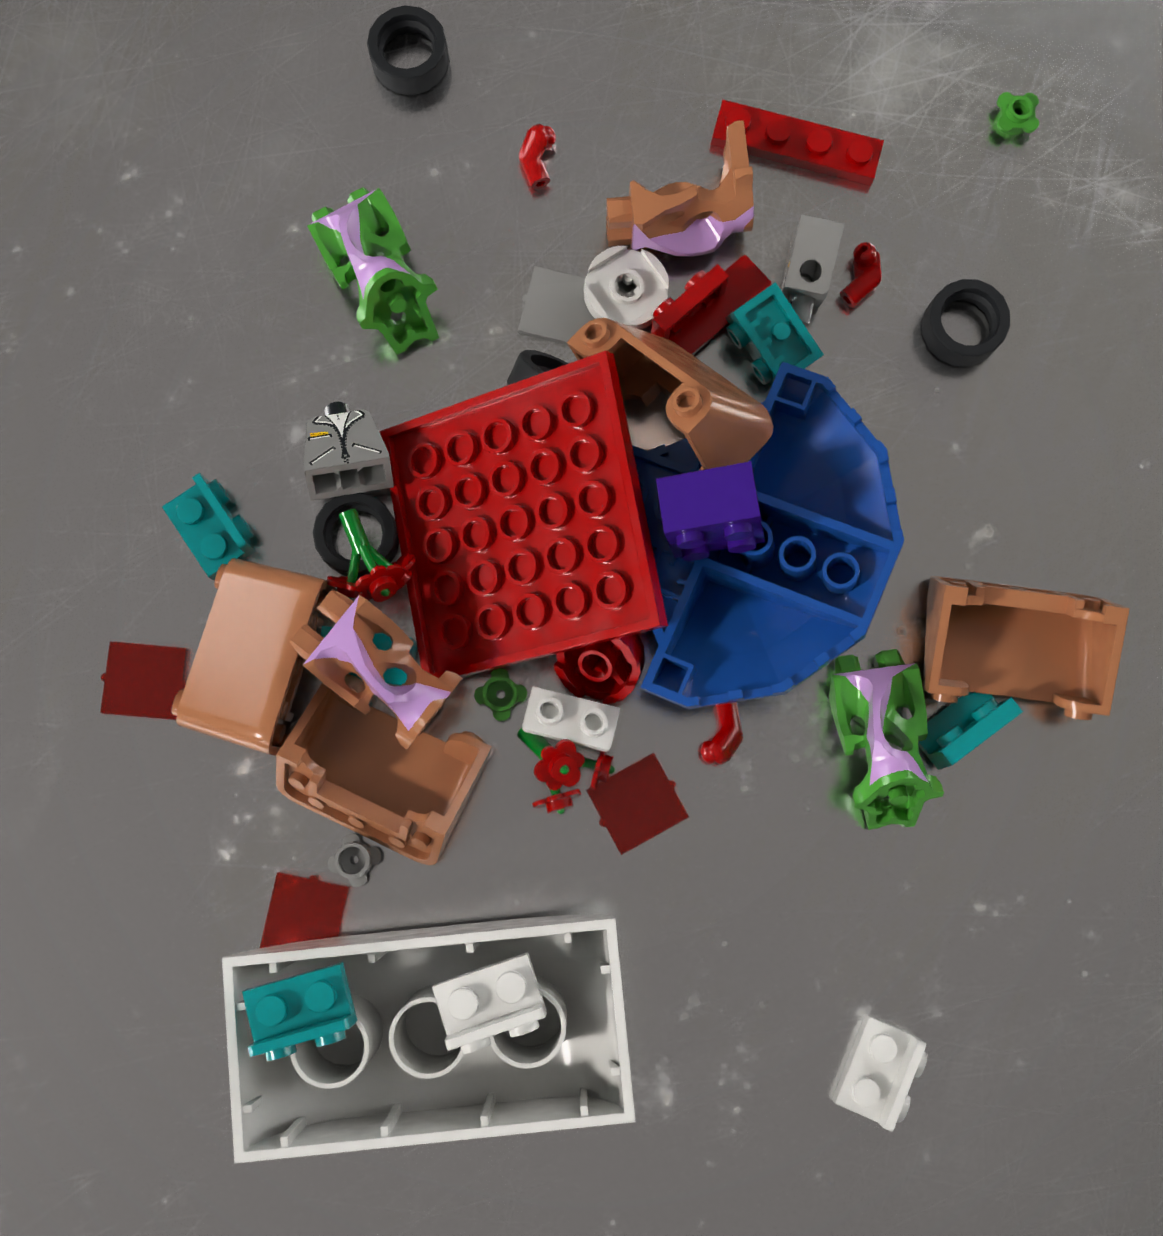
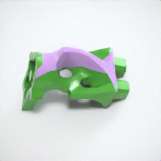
(372, 248)
(873, 701)

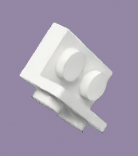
(570, 718)
(490, 1003)
(881, 1072)

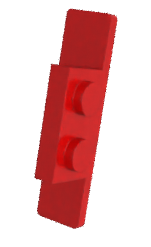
(707, 302)

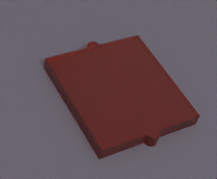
(143, 680)
(637, 803)
(304, 910)

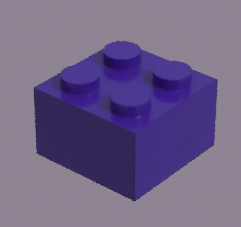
(710, 511)

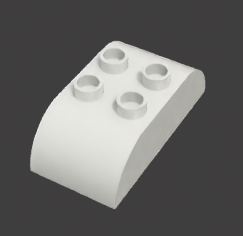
(393, 1070)

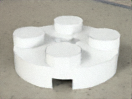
(630, 267)

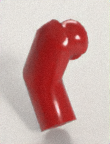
(530, 155)
(866, 274)
(727, 739)

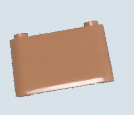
(711, 412)
(1022, 644)
(244, 662)
(366, 781)

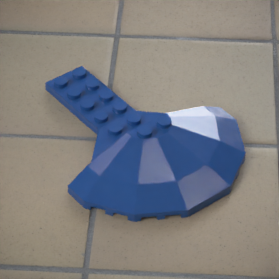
(808, 592)

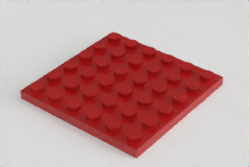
(524, 522)

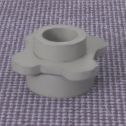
(341, 862)

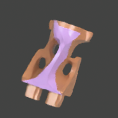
(685, 216)
(351, 649)

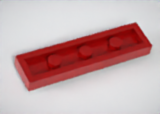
(802, 143)

